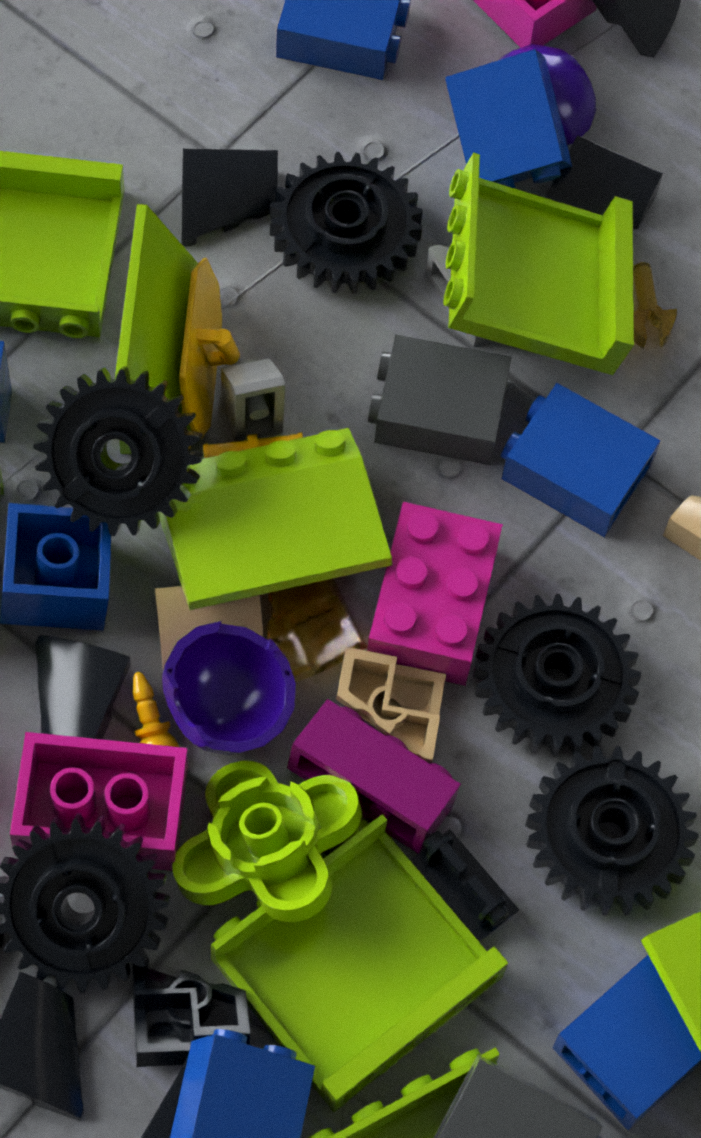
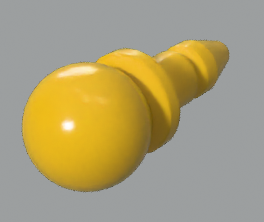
(153, 730)

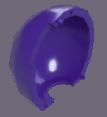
(571, 89)
(228, 688)

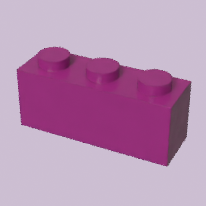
(381, 769)

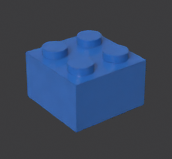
(54, 569)

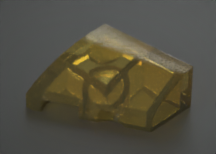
(312, 627)

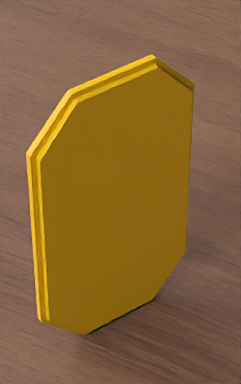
(203, 346)

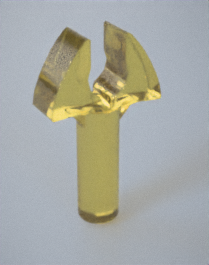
(648, 307)

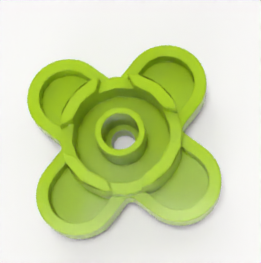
(267, 840)

